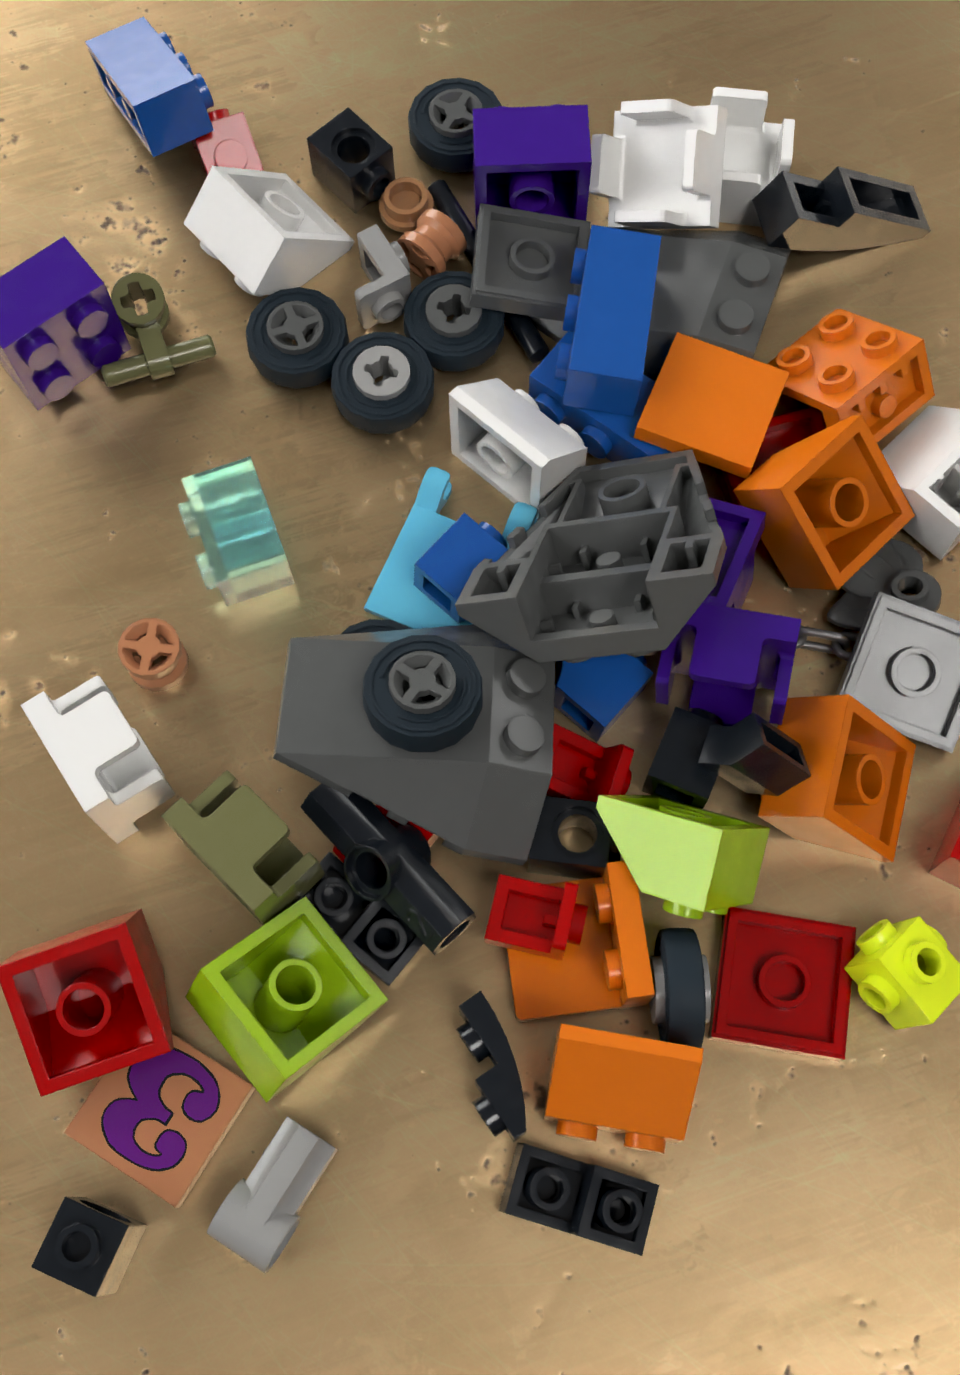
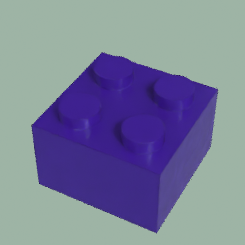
(533, 159)
(56, 324)

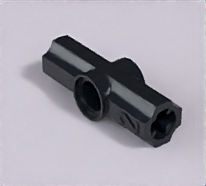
(390, 865)

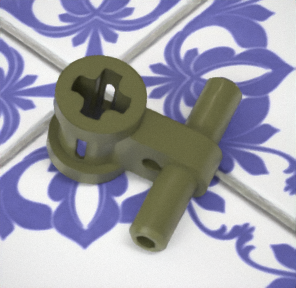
(157, 358)

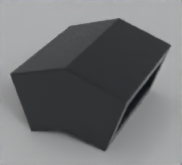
(754, 756)

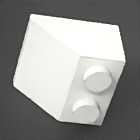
(264, 229)
(512, 441)

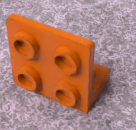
(858, 368)
(606, 969)

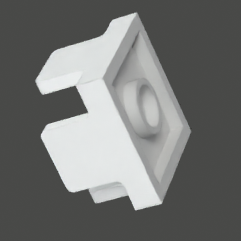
(752, 152)
(661, 165)
(100, 756)

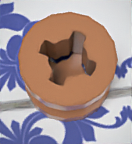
(432, 243)
(146, 642)

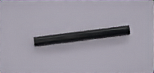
(520, 325)

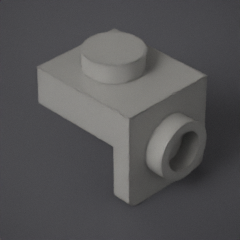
(389, 275)

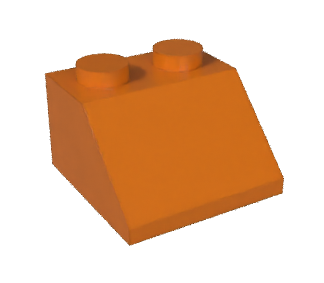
(826, 504)
(856, 778)
(621, 1087)

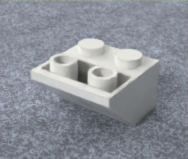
(928, 471)

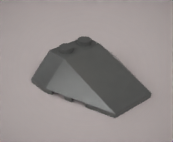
(708, 289)
(607, 566)
(474, 794)

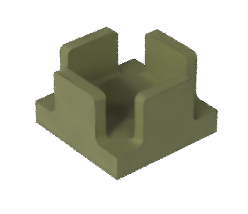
(245, 847)

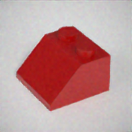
(89, 1002)

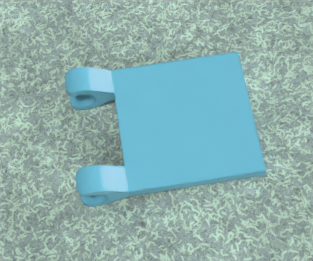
(394, 592)

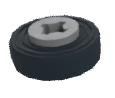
(394, 401)
(680, 987)

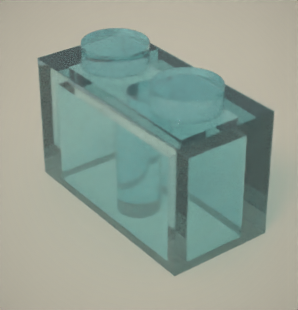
(236, 531)

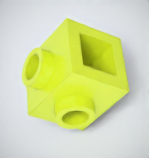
(905, 972)

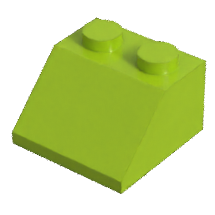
(686, 852)
(284, 997)

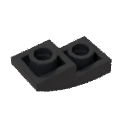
(365, 927)
(501, 1089)
(579, 1198)

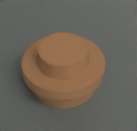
(404, 203)

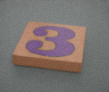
(162, 1118)

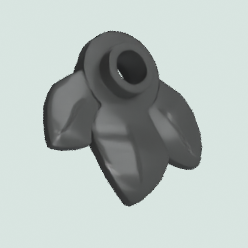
(893, 571)

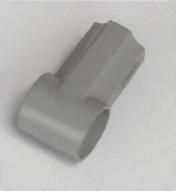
(263, 1209)

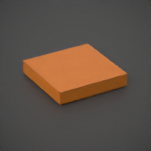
(711, 405)

